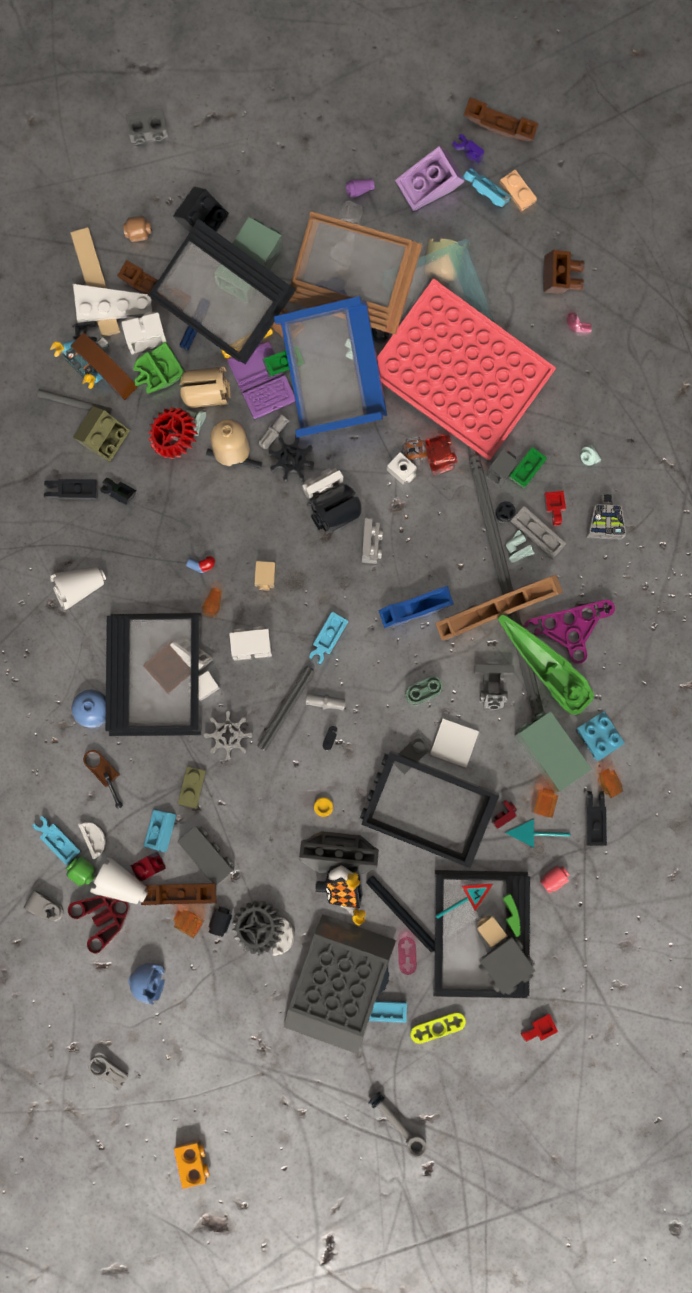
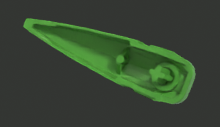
(554, 671)

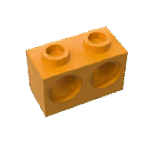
(186, 1164)

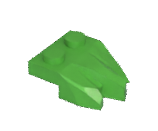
(158, 368)

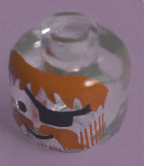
(415, 450)

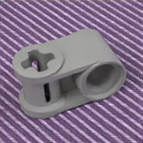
(40, 906)

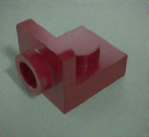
(503, 818)

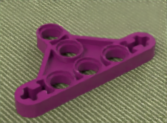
(580, 624)

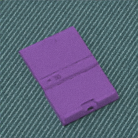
(258, 389)

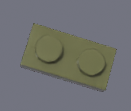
(191, 787)

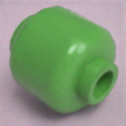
(80, 871)

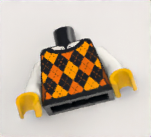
(344, 890)

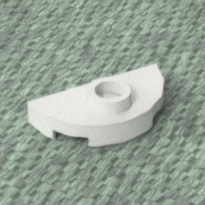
(94, 838)
(287, 938)

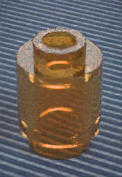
(610, 783)

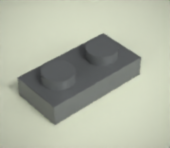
(415, 750)

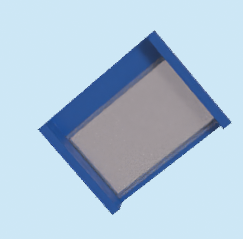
(333, 366)

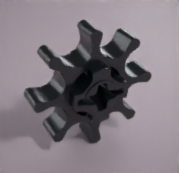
(296, 453)

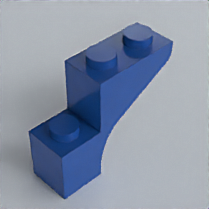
(416, 607)

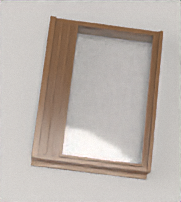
(352, 261)

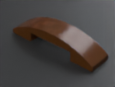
(499, 122)
(137, 278)
(104, 366)
(180, 894)

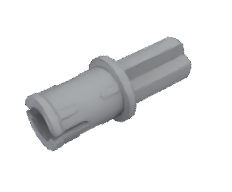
(273, 432)

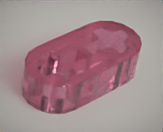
(402, 956)

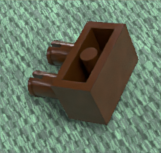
(557, 272)

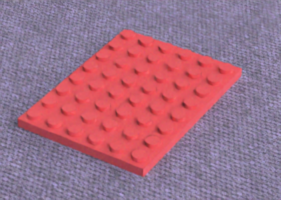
(462, 370)

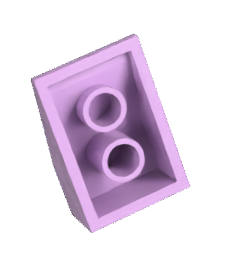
(430, 179)

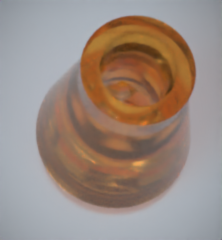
(212, 603)

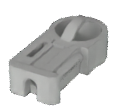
(110, 1073)

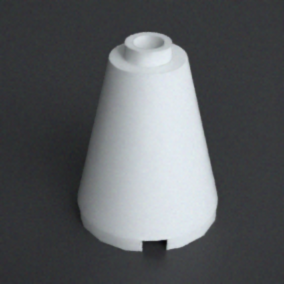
(76, 585)
(118, 883)

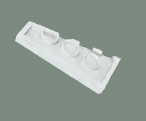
(107, 304)

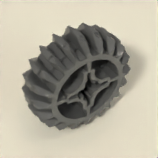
(256, 920)

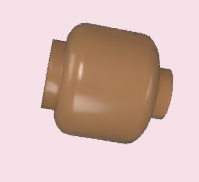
(137, 229)

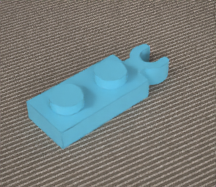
(487, 187)
(329, 636)
(57, 841)

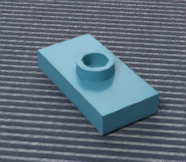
(389, 1011)

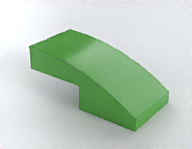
(512, 920)

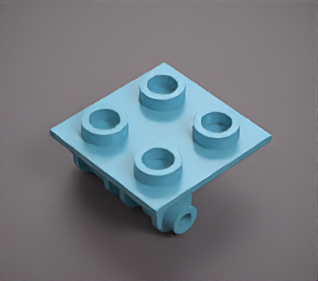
(600, 736)

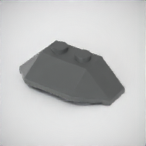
(330, 850)

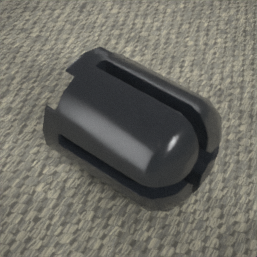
(335, 508)

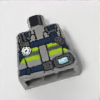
(606, 520)

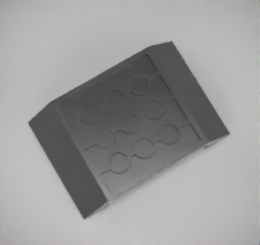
(339, 984)

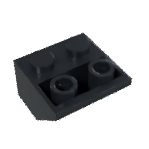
(202, 206)

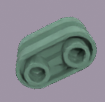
(423, 690)

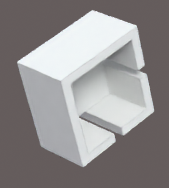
(143, 333)
(250, 642)

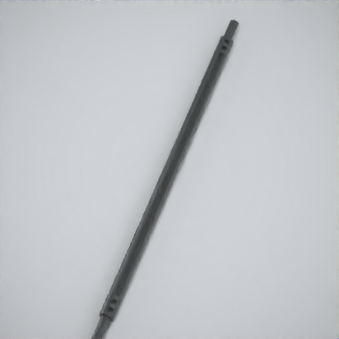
(502, 570)

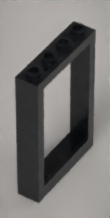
(467, 856)

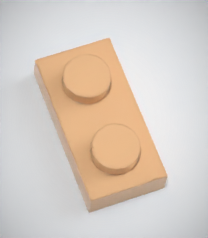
(518, 189)

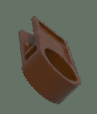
(103, 767)

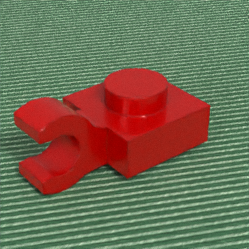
(555, 503)
(542, 1027)

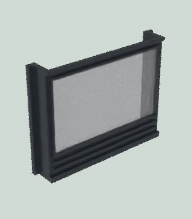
(221, 292)
(152, 674)
(461, 944)

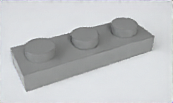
(538, 532)

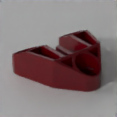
(108, 933)

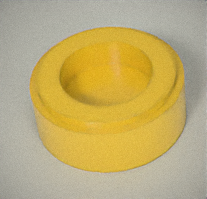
(323, 807)

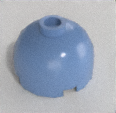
(89, 708)
(147, 983)

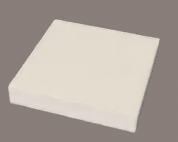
(454, 743)

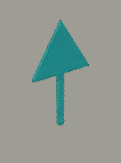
(525, 833)

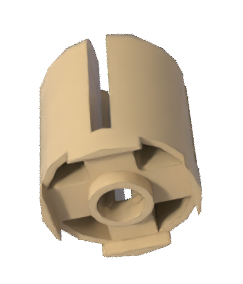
(205, 387)

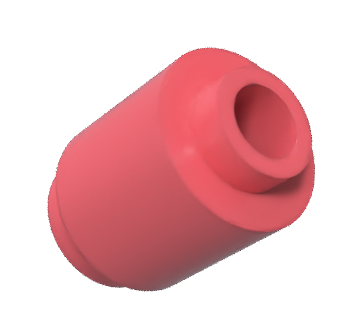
(555, 879)

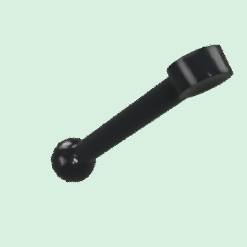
(118, 804)

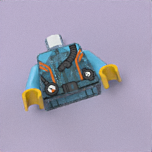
(80, 366)

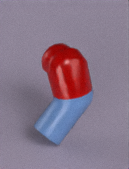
(202, 566)

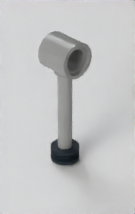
(377, 1101)

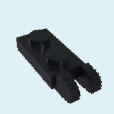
(72, 489)
(596, 821)

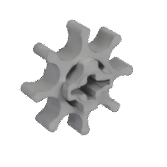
(237, 735)

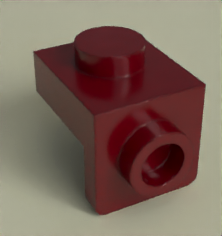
(148, 866)

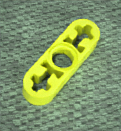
(449, 1017)

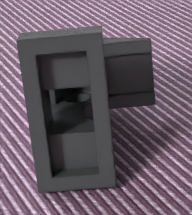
(494, 673)

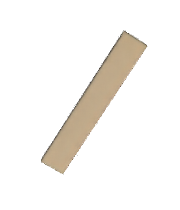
(92, 273)

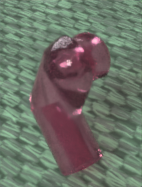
(576, 325)

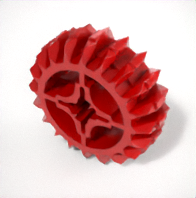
(176, 422)

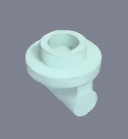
(589, 455)

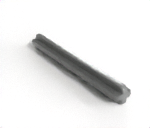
(285, 709)

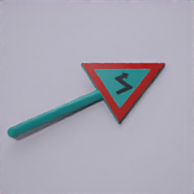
(474, 894)

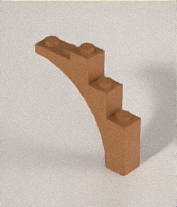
(497, 606)

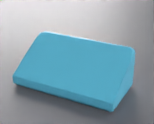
(159, 830)

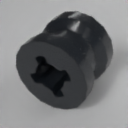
(507, 509)

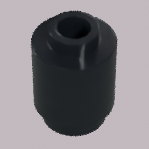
(220, 921)

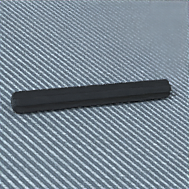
(401, 913)

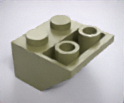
(101, 433)

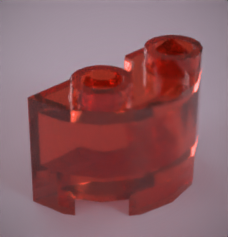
(440, 455)

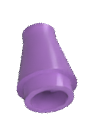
(357, 187)

